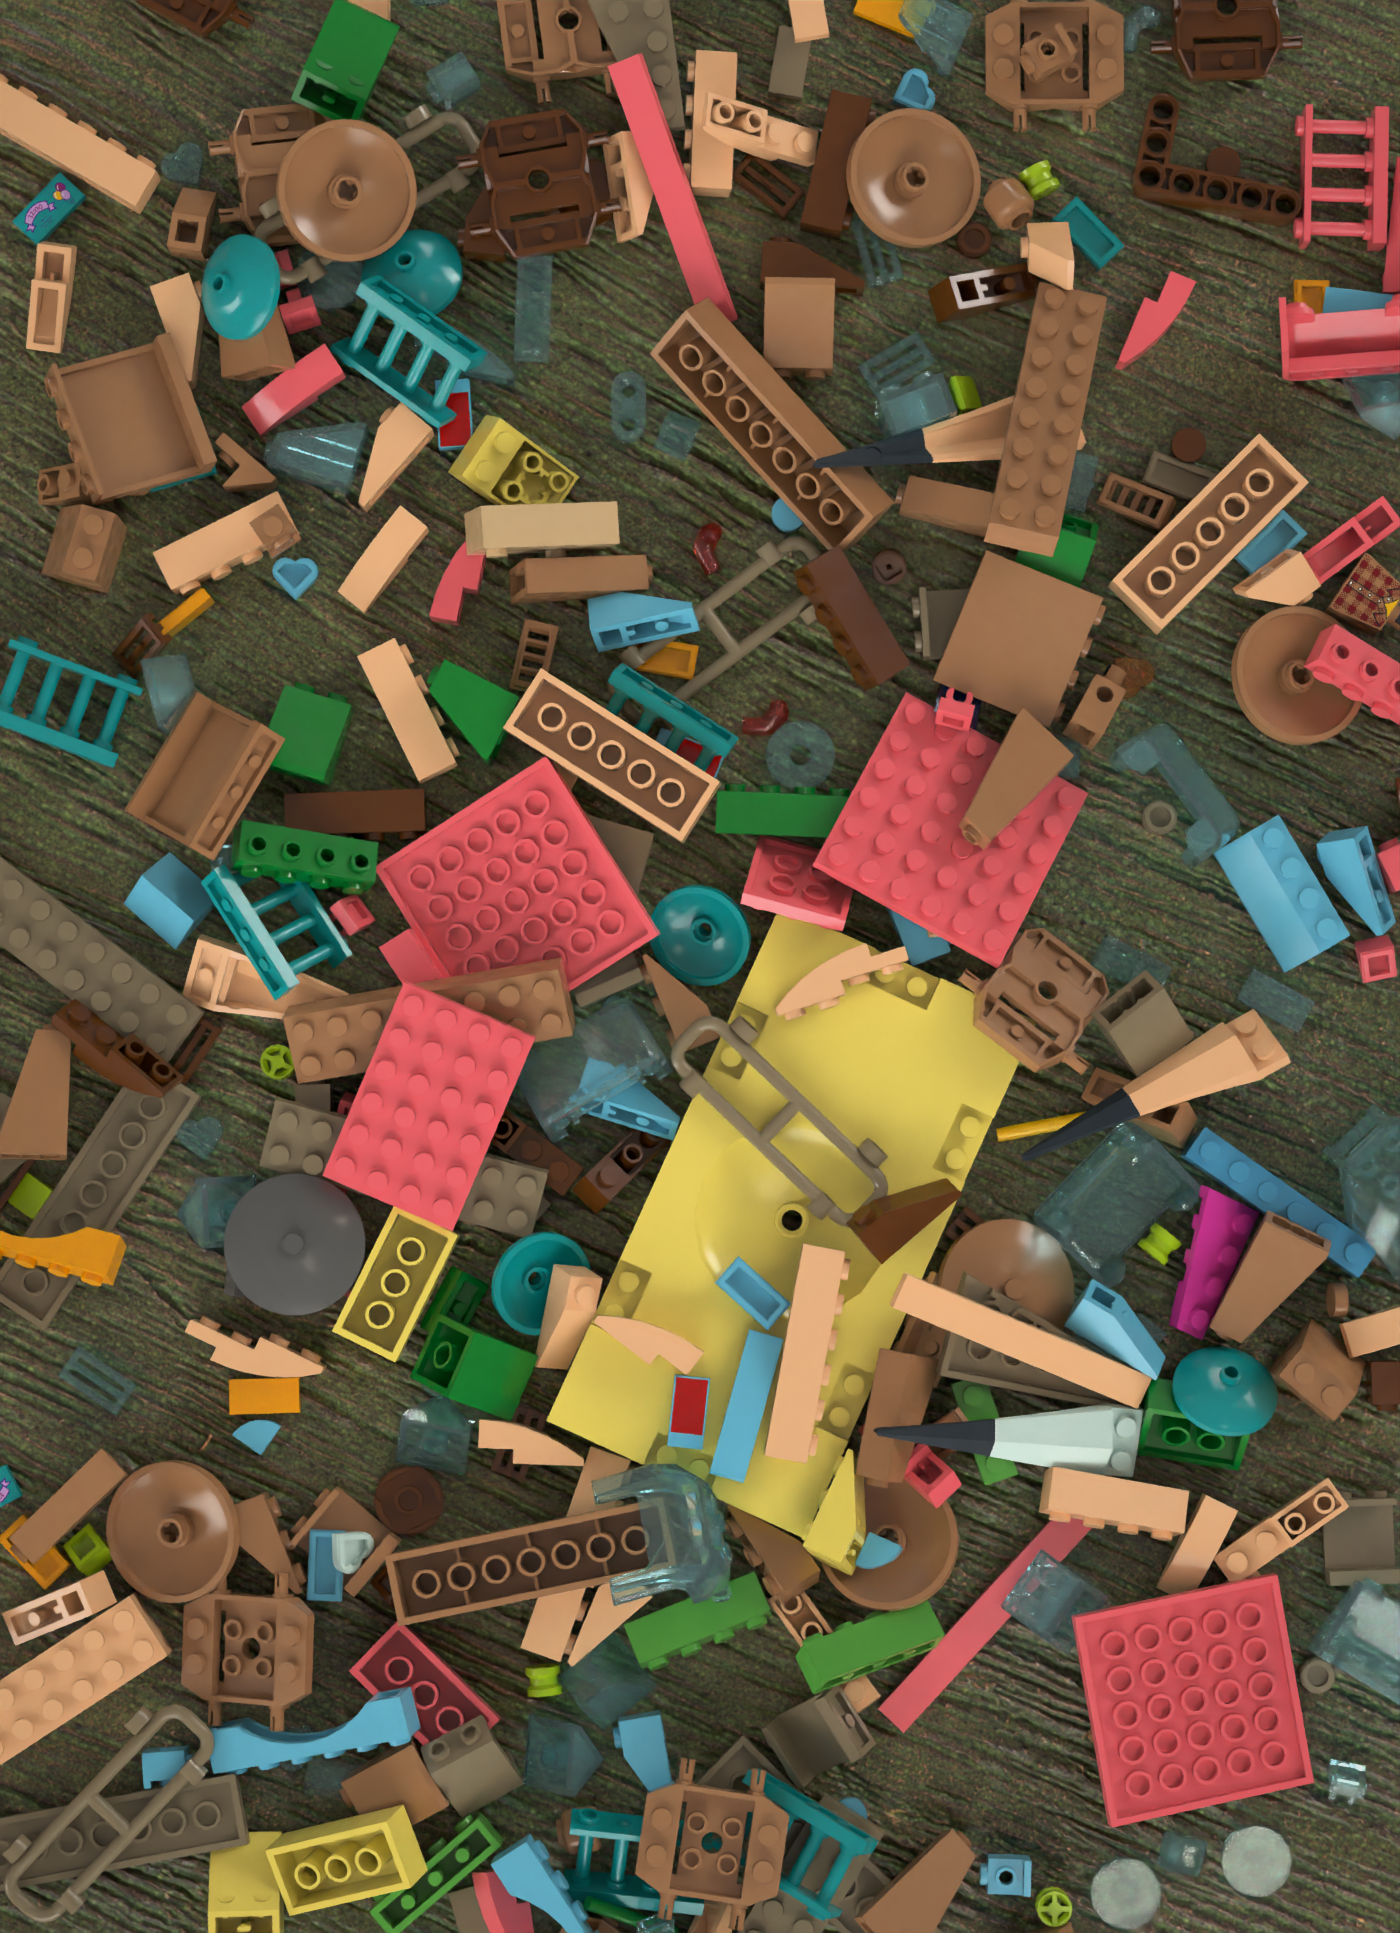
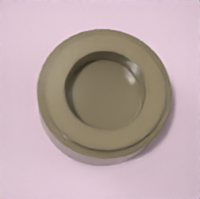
(1159, 817)
(1316, 1675)

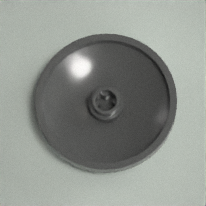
(294, 1244)

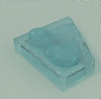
(937, 28)

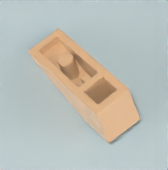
(628, 182)
(183, 317)
(395, 447)
(567, 1314)
(59, 1608)
(602, 1621)

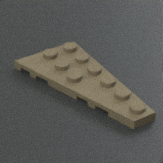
(647, 29)
(983, 1365)

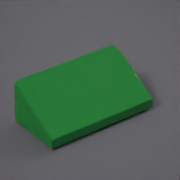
(455, 1298)

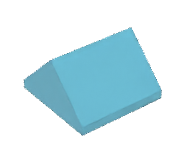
(170, 900)

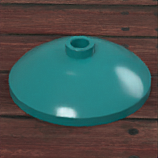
(431, 275)
(240, 287)
(689, 949)
(514, 1297)
(1224, 1403)

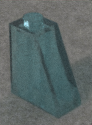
(319, 455)

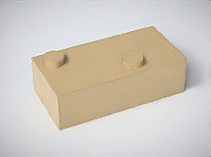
(541, 528)

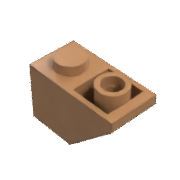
(192, 224)
(62, 487)

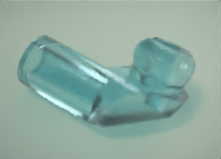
(1137, 21)

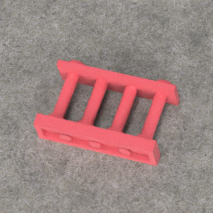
(1372, 195)

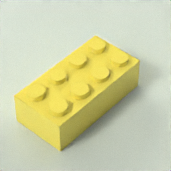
(395, 1283)
(346, 1860)

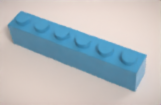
(1267, 1192)

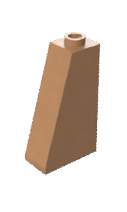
(257, 356)
(945, 504)
(577, 578)
(1018, 773)
(40, 1104)
(1270, 1270)
(896, 1399)
(67, 1507)
(922, 1889)

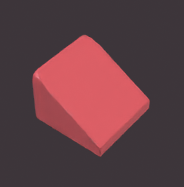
(1376, 958)

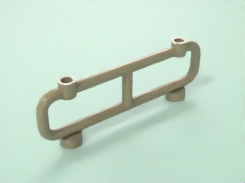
(420, 125)
(769, 555)
(740, 1036)
(143, 1726)

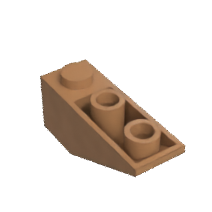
(676, 1003)
(265, 1540)
(780, 1557)

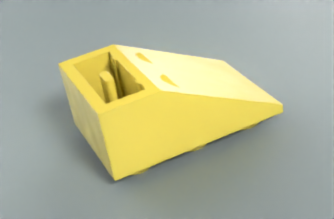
(510, 467)
(841, 1521)
(244, 1889)

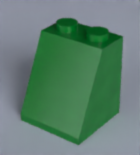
(1071, 552)
(474, 707)
(312, 733)
(474, 1367)

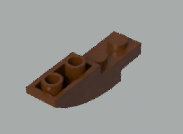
(118, 1059)
(531, 1148)

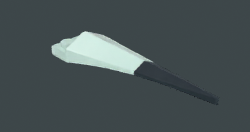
(1083, 1439)

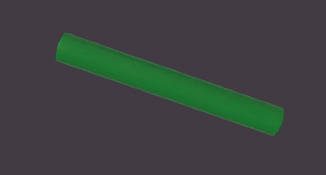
(614, 1912)

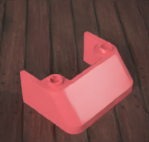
(1339, 341)

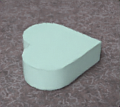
(350, 1549)

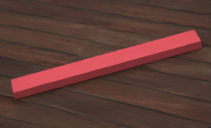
(670, 183)
(973, 1627)

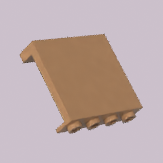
(130, 420)
(1019, 638)
(204, 775)

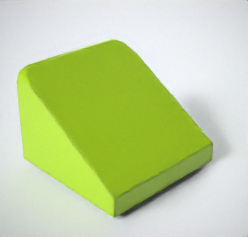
(964, 394)
(30, 1195)
(88, 1550)

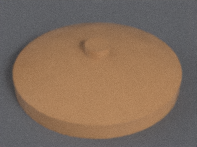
(913, 178)
(346, 190)
(1277, 688)
(1017, 1263)
(173, 1531)
(927, 1557)

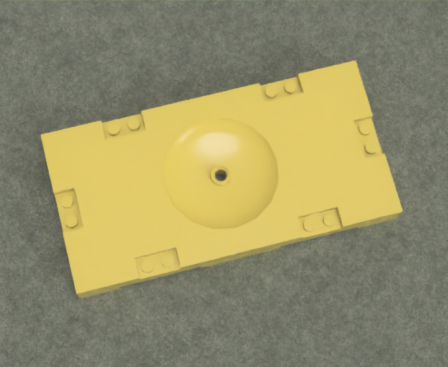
(880, 1065)

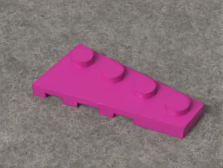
(1216, 1247)

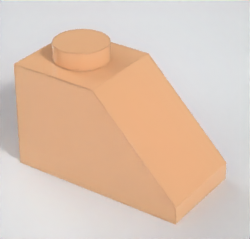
(1049, 252)
(1282, 580)

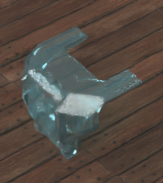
(1372, 1183)
(679, 1531)

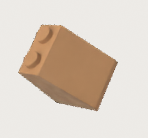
(799, 326)
(85, 547)
(1319, 1371)
(392, 1780)

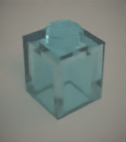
(452, 81)

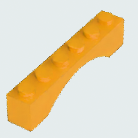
(84, 1253)

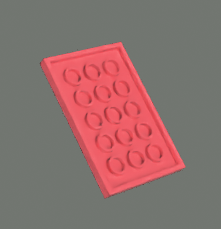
(428, 1105)

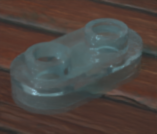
(628, 408)

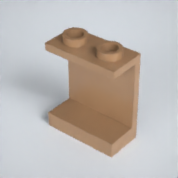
(342, 1512)

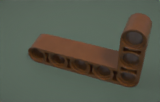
(1200, 180)

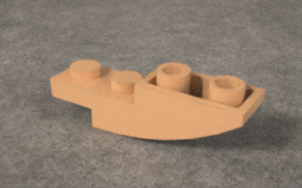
(756, 133)
(825, 985)
(268, 1358)
(1281, 1530)
(804, 1620)

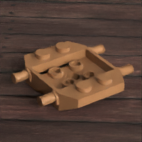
(565, 51)
(1065, 86)
(258, 149)
(1075, 990)
(273, 1678)
(712, 1873)

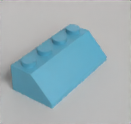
(1281, 894)

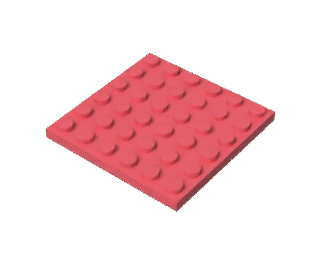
(905, 844)
(518, 884)
(1192, 1699)

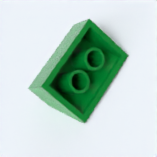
(1172, 1436)

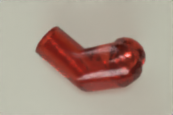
(705, 545)
(770, 722)

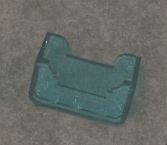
(1163, 749)
(591, 1066)
(1114, 1201)
(1364, 1638)

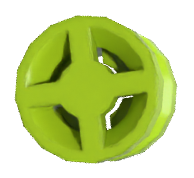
(1039, 180)
(274, 1059)
(1159, 1244)
(543, 1680)
(1053, 1913)

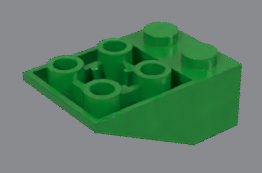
(345, 62)

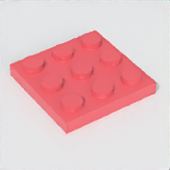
(789, 885)

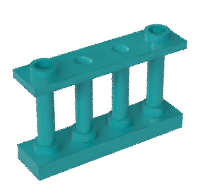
(433, 335)
(662, 704)
(68, 736)
(260, 944)
(823, 1824)
(617, 1887)

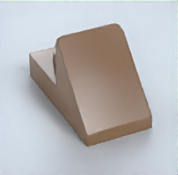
(249, 474)

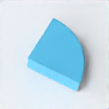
(257, 1434)
(877, 1552)

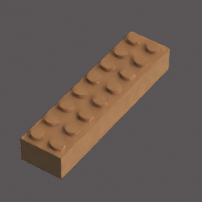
(1045, 420)
(769, 425)
(342, 1032)
(516, 1563)

